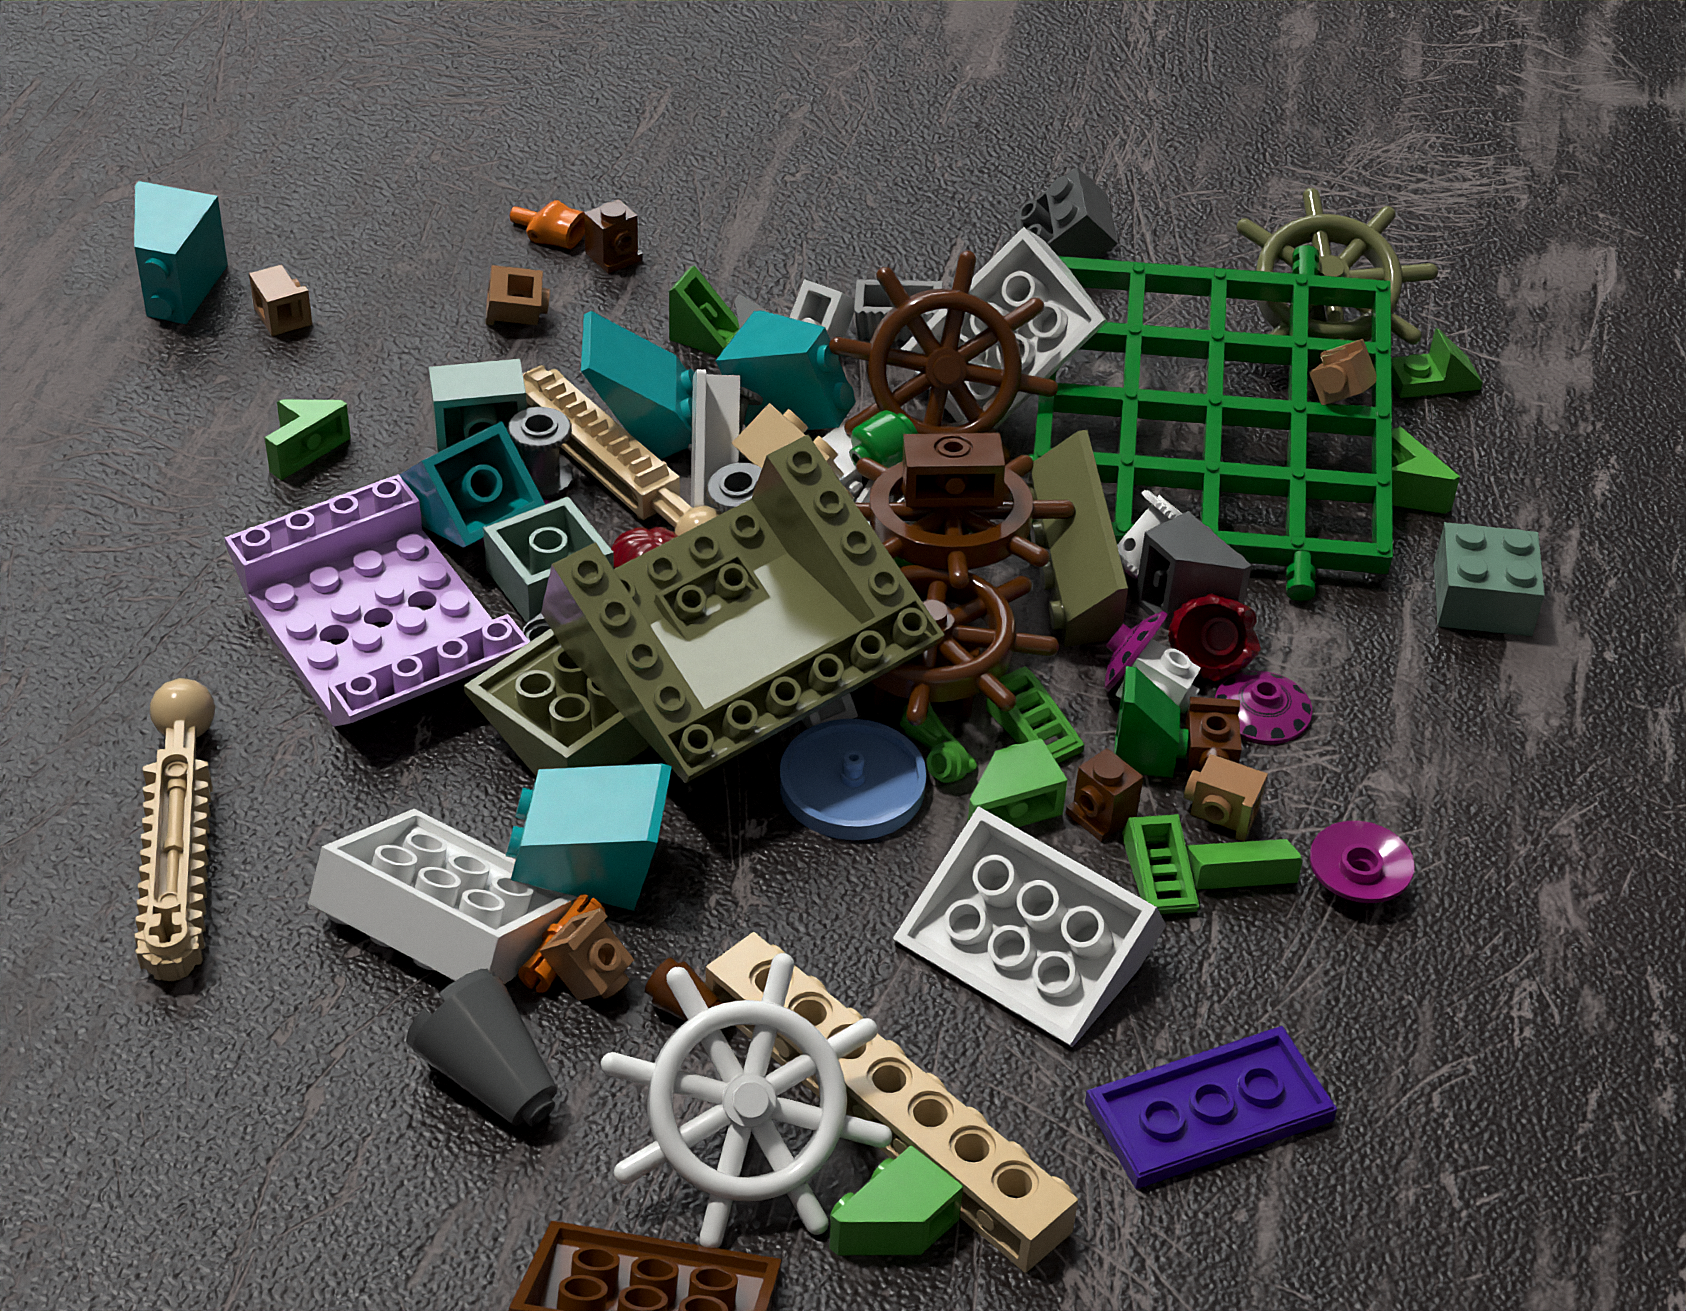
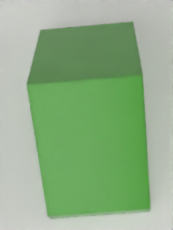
(700, 315)

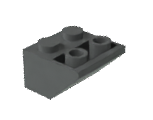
(1071, 217)
(1185, 563)

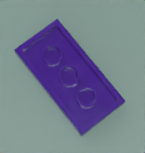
(1209, 1106)

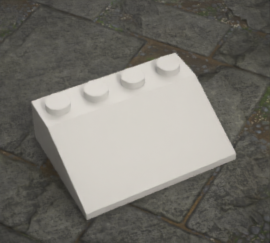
(1012, 277)
(435, 896)
(1030, 927)

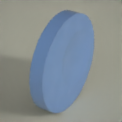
(852, 779)

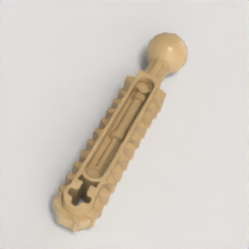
(614, 454)
(175, 835)

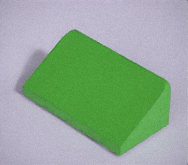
(1244, 864)

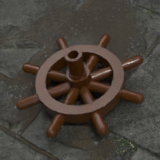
(945, 364)

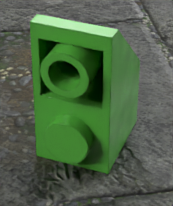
(898, 1210)

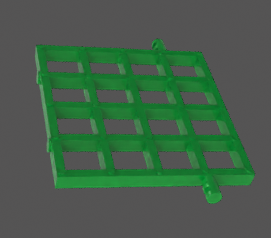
(1215, 409)

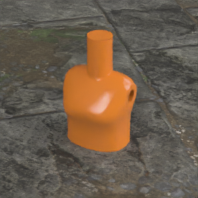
(551, 225)

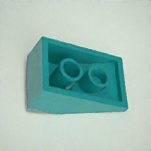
(639, 384)

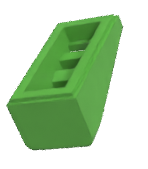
(1032, 695)
(1164, 830)

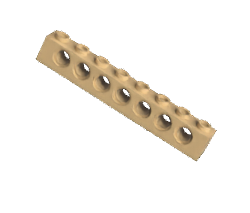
(1018, 1227)

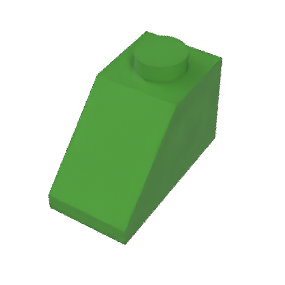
(1021, 785)

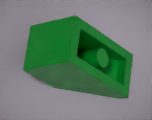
(1148, 727)

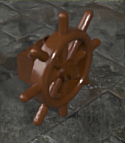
(954, 489)
(954, 669)

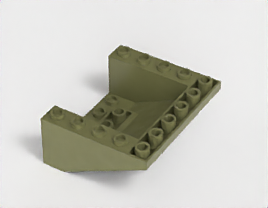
(741, 617)

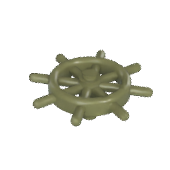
(1360, 240)

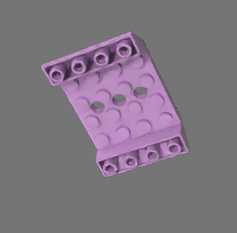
(360, 564)

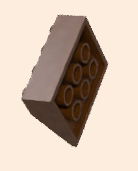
(632, 1272)

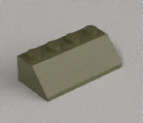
(1083, 552)

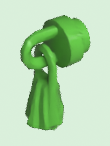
(946, 760)

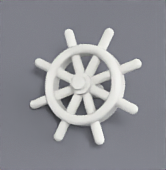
(746, 1101)

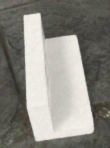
(713, 430)

